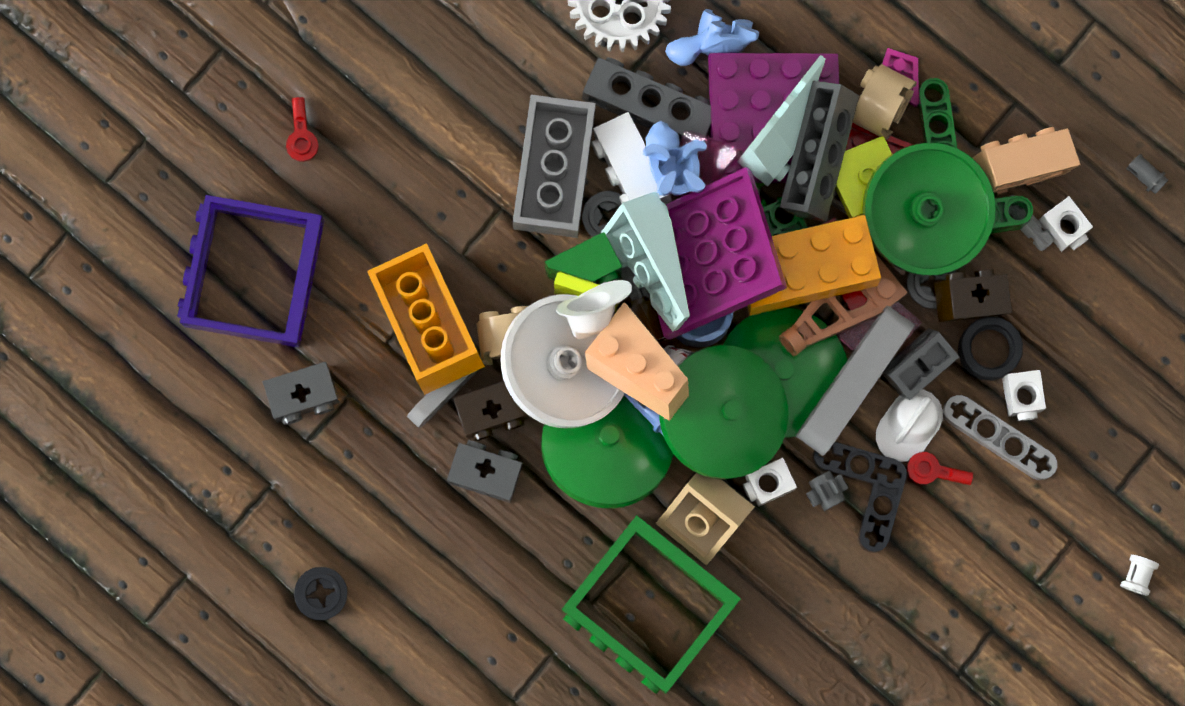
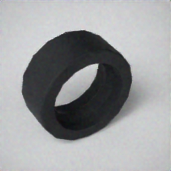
(1001, 326)

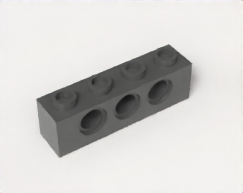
(611, 71)
(819, 151)

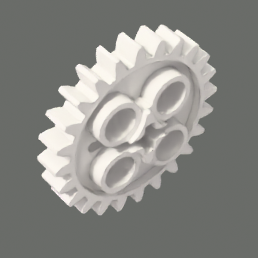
(613, 27)

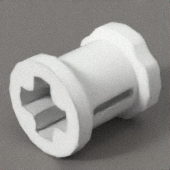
(1139, 575)

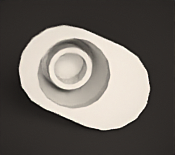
(594, 308)
(909, 426)

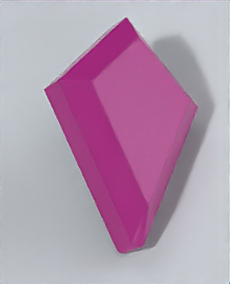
(905, 65)

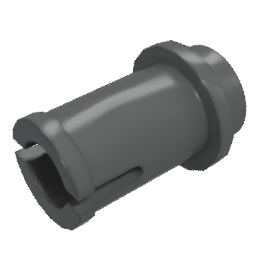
(1147, 174)

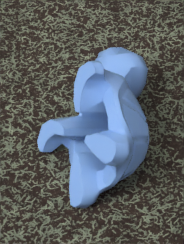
(712, 37)
(672, 166)

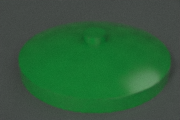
(929, 208)
(802, 376)
(731, 415)
(608, 460)

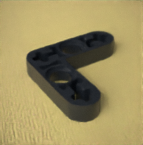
(879, 488)

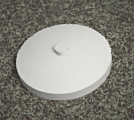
(549, 369)

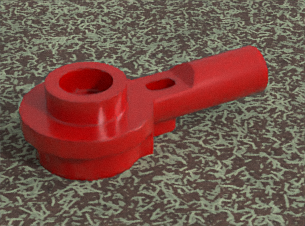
(301, 144)
(925, 468)

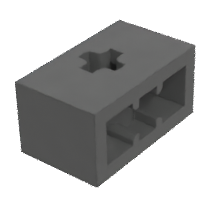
(284, 388)
(467, 476)

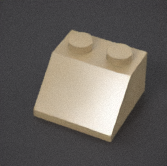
(704, 516)

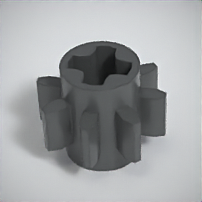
(827, 490)

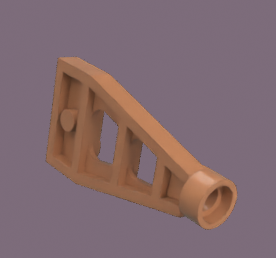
(886, 293)

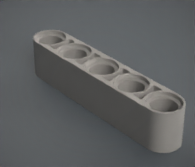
(855, 380)

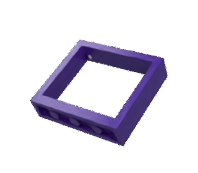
(200, 248)

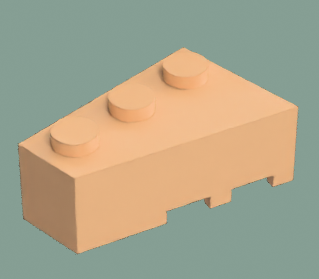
(1028, 159)
(637, 364)

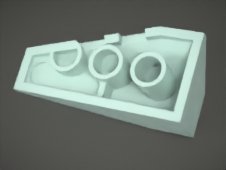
(777, 140)
(646, 244)

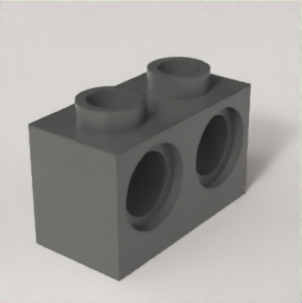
(919, 363)

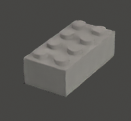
(554, 166)

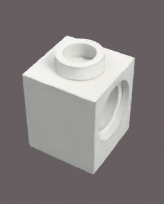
(1066, 211)
(1024, 380)
(782, 476)

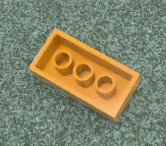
(823, 263)
(425, 319)

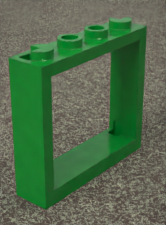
(603, 640)

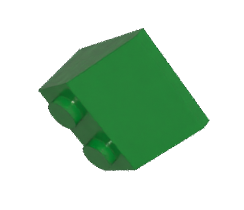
(589, 260)

